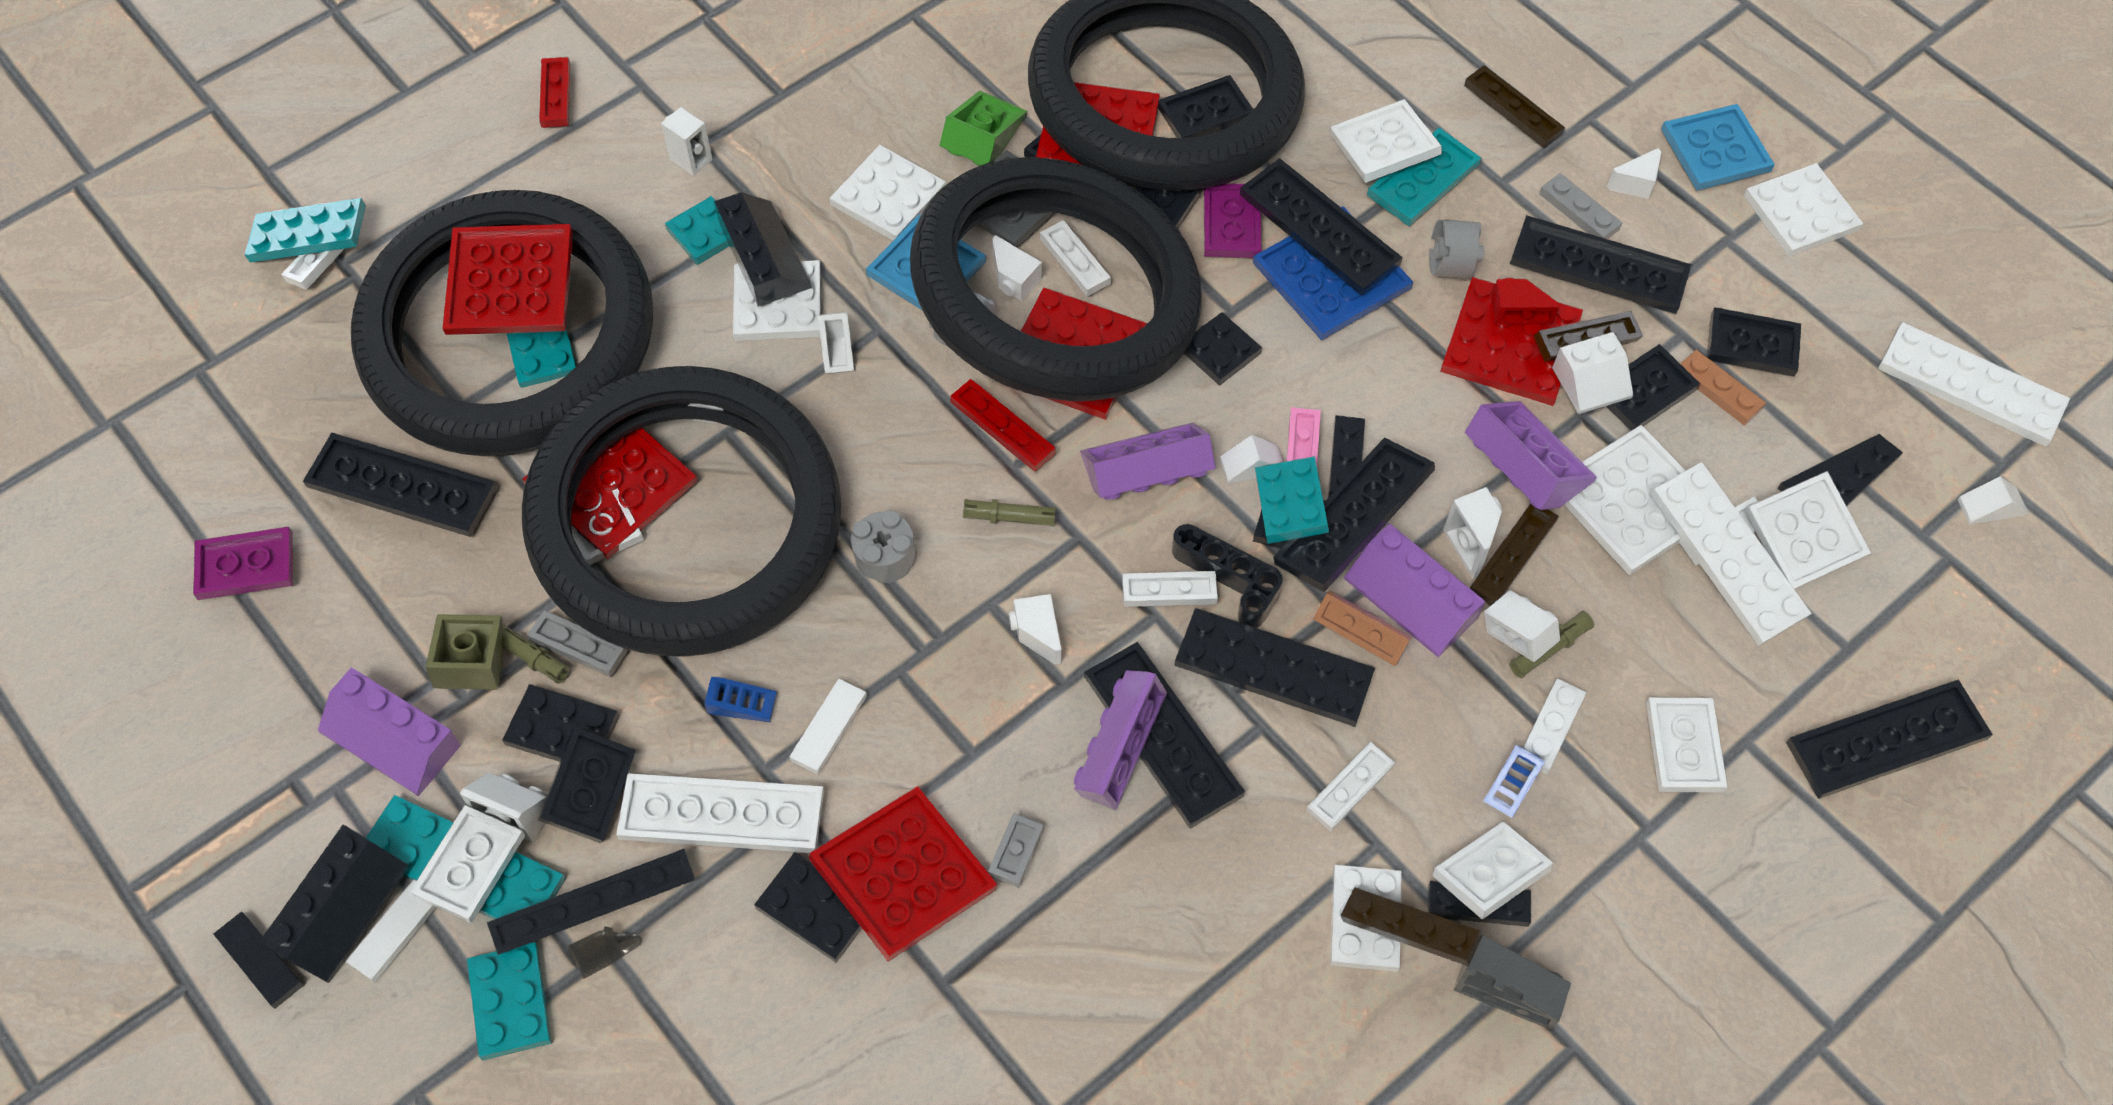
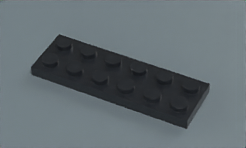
(1321, 226)
(1601, 264)
(400, 484)
(1356, 513)
(1274, 667)
(1888, 738)
(1176, 747)

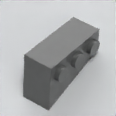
(1513, 984)

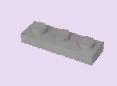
(1580, 207)
(576, 643)

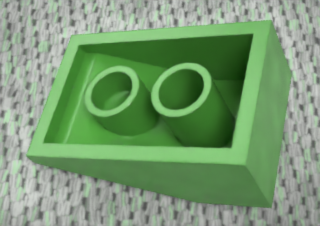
(981, 128)

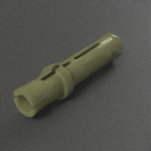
(1008, 512)
(1568, 633)
(536, 658)

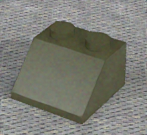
(466, 652)

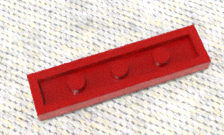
(1003, 425)

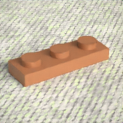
(1723, 388)
(1362, 628)

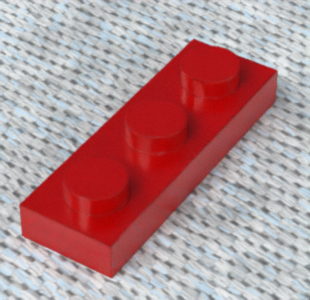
(554, 92)

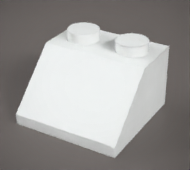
(1594, 372)
(1472, 527)
(507, 802)

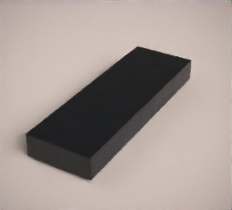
(257, 961)

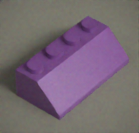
(1529, 454)
(1148, 460)
(1414, 590)
(386, 731)
(1120, 739)

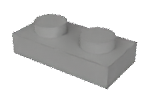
(1016, 850)

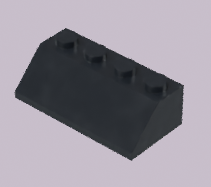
(761, 247)
(335, 904)

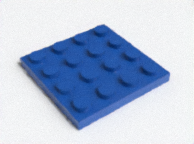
(1318, 293)

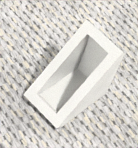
(1636, 176)
(836, 342)
(1242, 459)
(1992, 502)

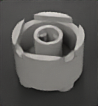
(1455, 249)
(883, 546)

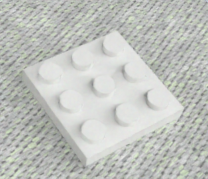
(1385, 140)
(886, 192)
(1803, 209)
(781, 319)
(1807, 530)

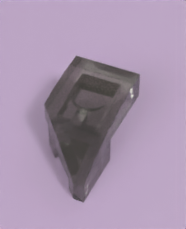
(601, 950)

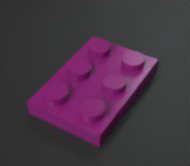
(1230, 223)
(243, 563)

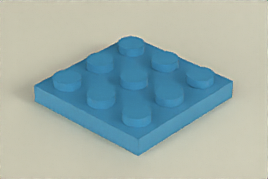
(1717, 147)
(893, 264)

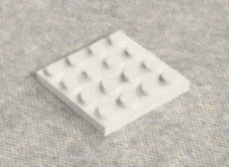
(1619, 502)

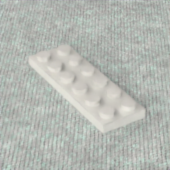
(1974, 384)
(1730, 553)
(720, 813)

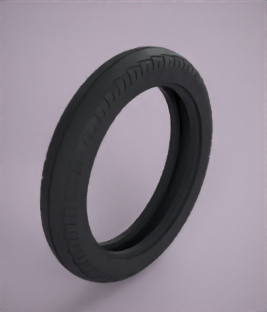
(1163, 161)
(425, 249)
(1027, 361)
(696, 625)

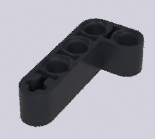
(1185, 549)

